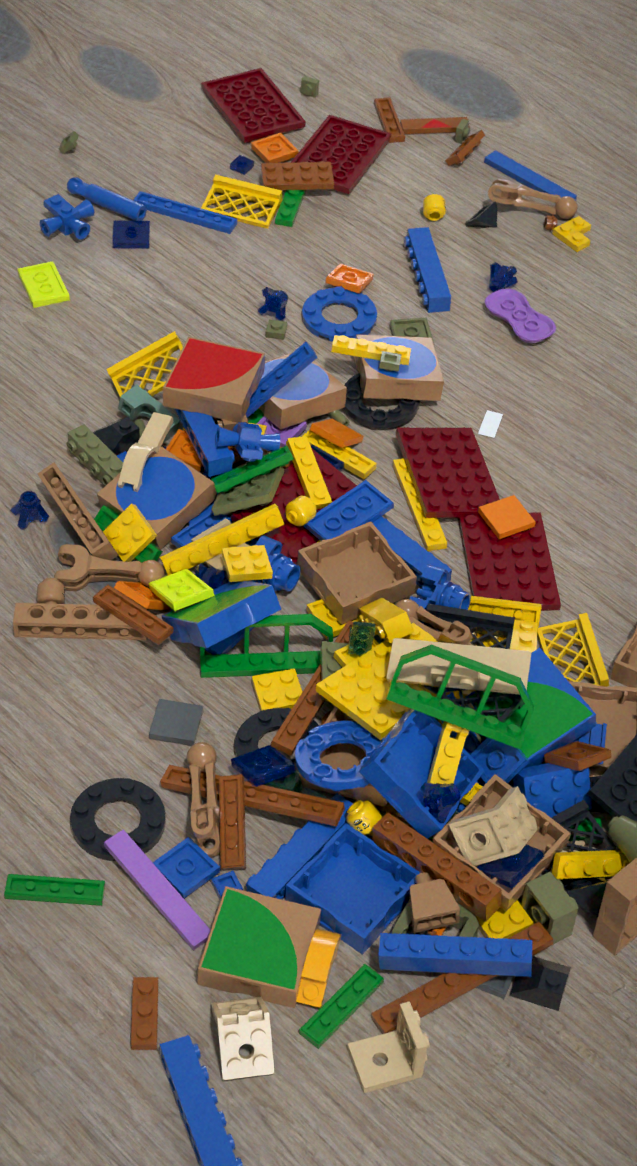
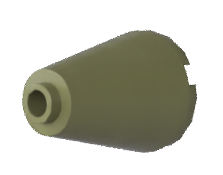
(624, 834)

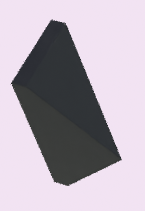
(484, 217)

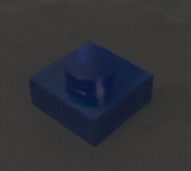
(242, 165)

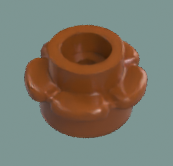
(550, 222)

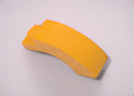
(317, 967)

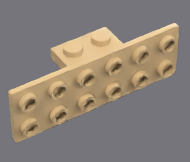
(431, 669)

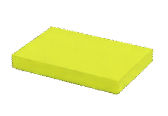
(43, 284)
(181, 589)

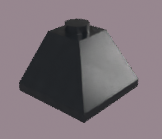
(119, 435)
(586, 892)
(545, 984)

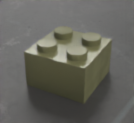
(550, 905)

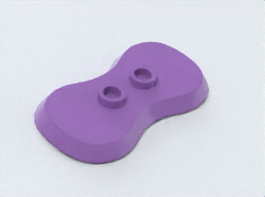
(526, 322)

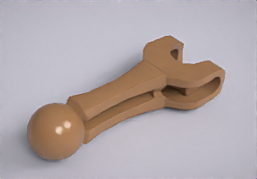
(512, 193)
(94, 569)
(450, 632)
(204, 817)

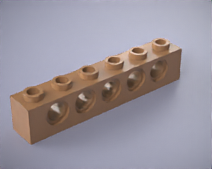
(77, 513)
(70, 621)

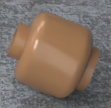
(51, 591)

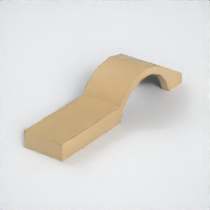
(139, 452)

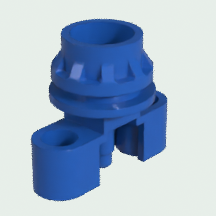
(284, 570)
(440, 591)

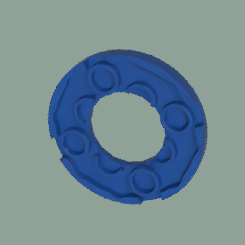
(318, 325)
(309, 751)

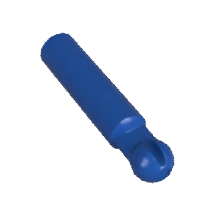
(107, 199)

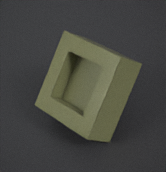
(309, 86)
(462, 131)
(69, 142)
(276, 329)
(390, 361)

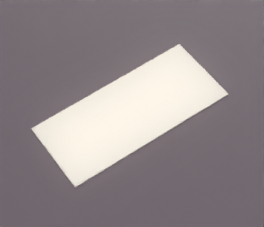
(490, 424)

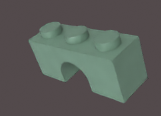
(139, 403)

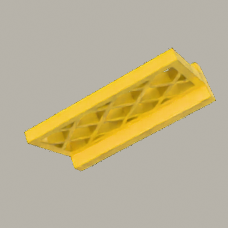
(246, 192)
(146, 359)
(589, 648)

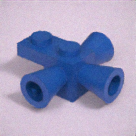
(66, 217)
(247, 440)

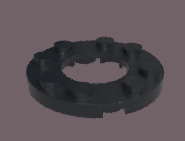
(378, 418)
(257, 725)
(83, 813)

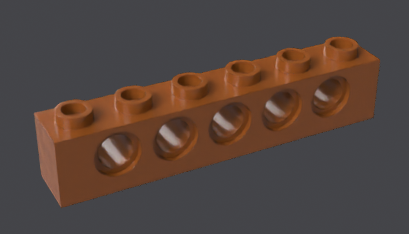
(465, 884)

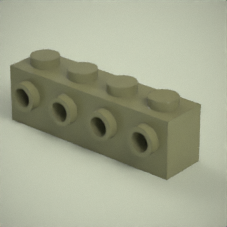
(94, 454)

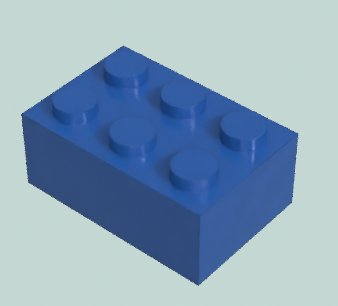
(553, 787)

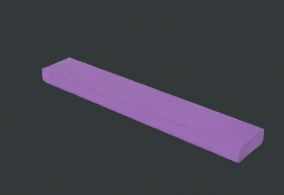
(158, 889)

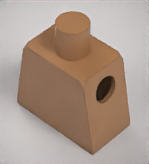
(432, 904)

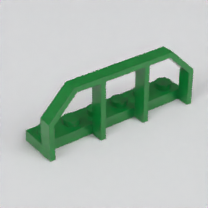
(262, 663)
(454, 714)

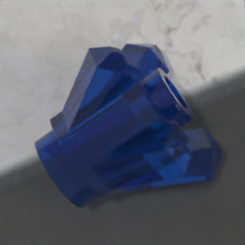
(502, 276)
(274, 302)
(29, 509)
(210, 576)
(440, 798)

